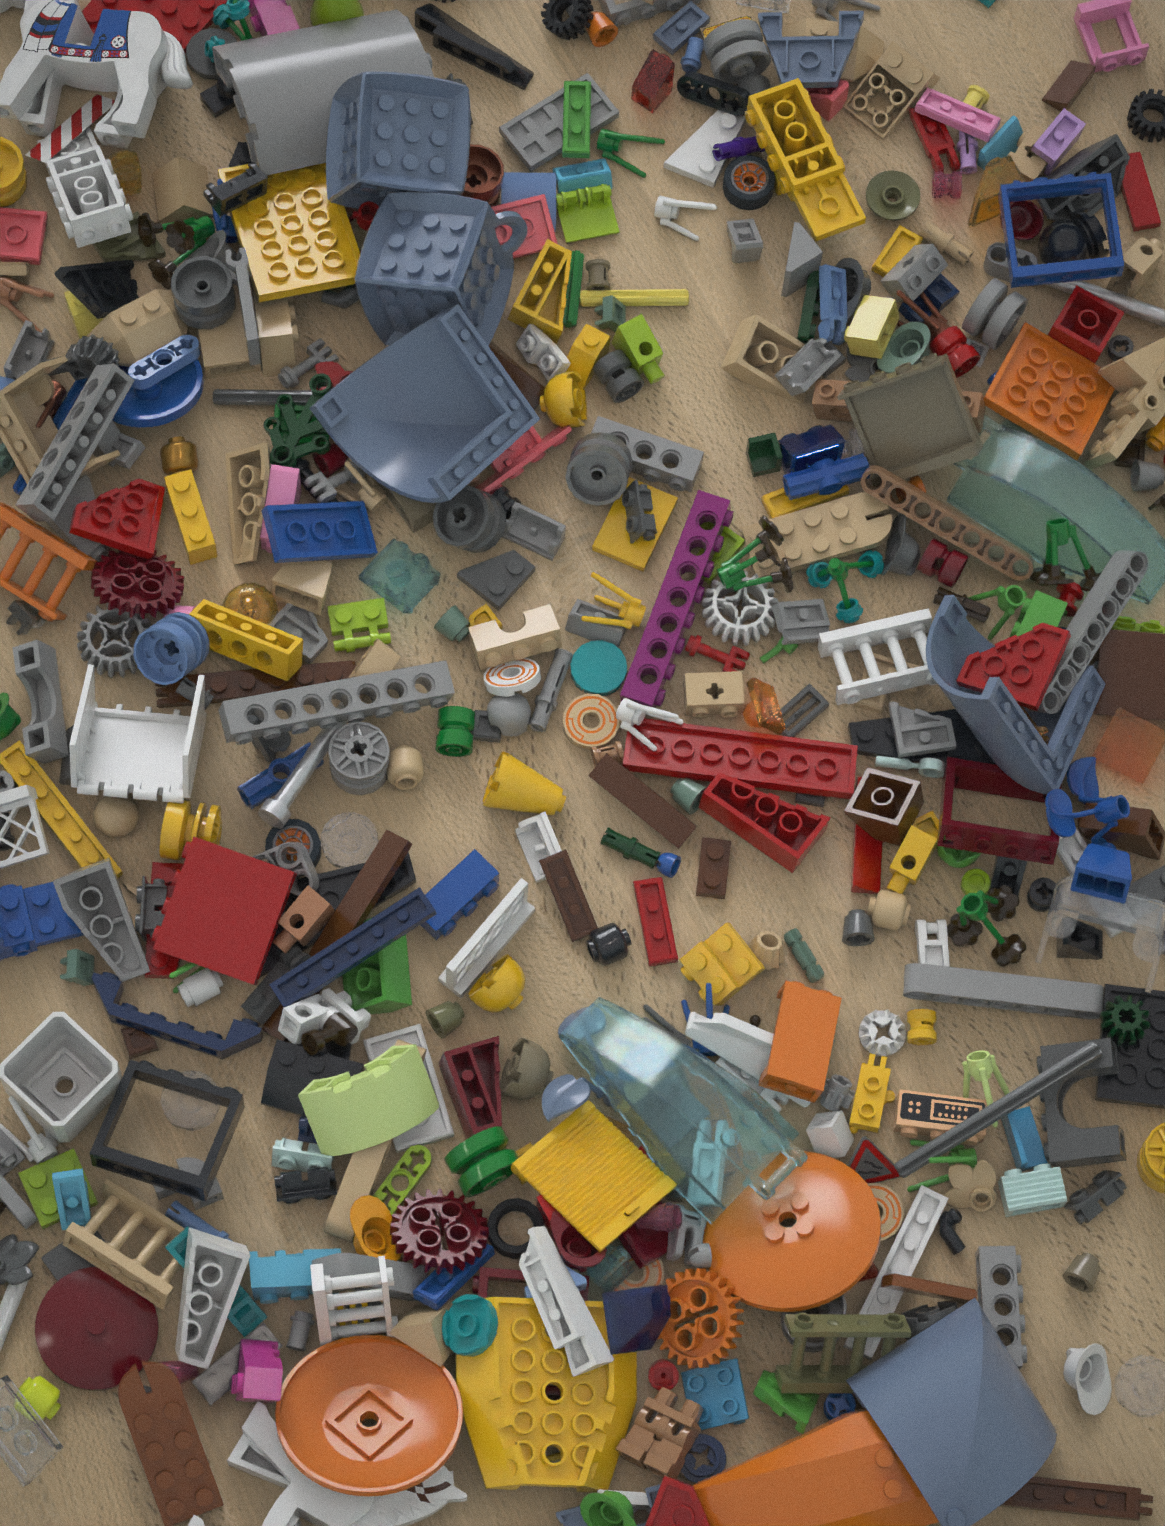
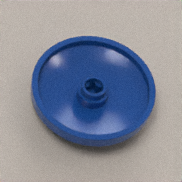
(164, 400)

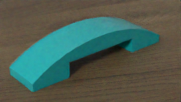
(244, 1311)

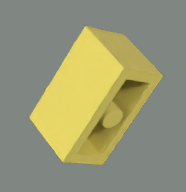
(872, 326)

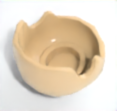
(115, 816)

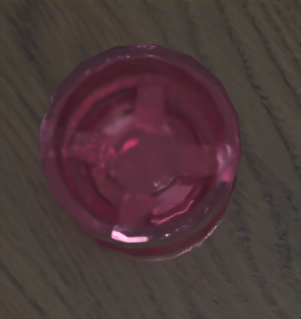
(942, 188)

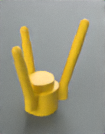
(630, 611)

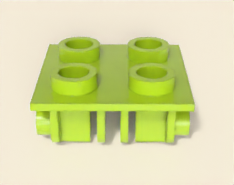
(586, 213)

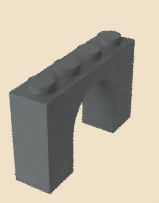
(1069, 1144)

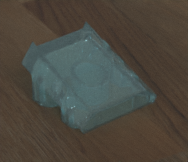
(400, 576)

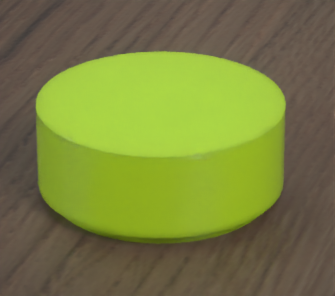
(975, 880)

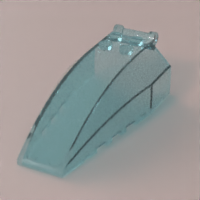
(684, 1108)

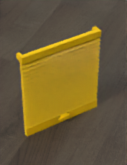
(593, 1175)

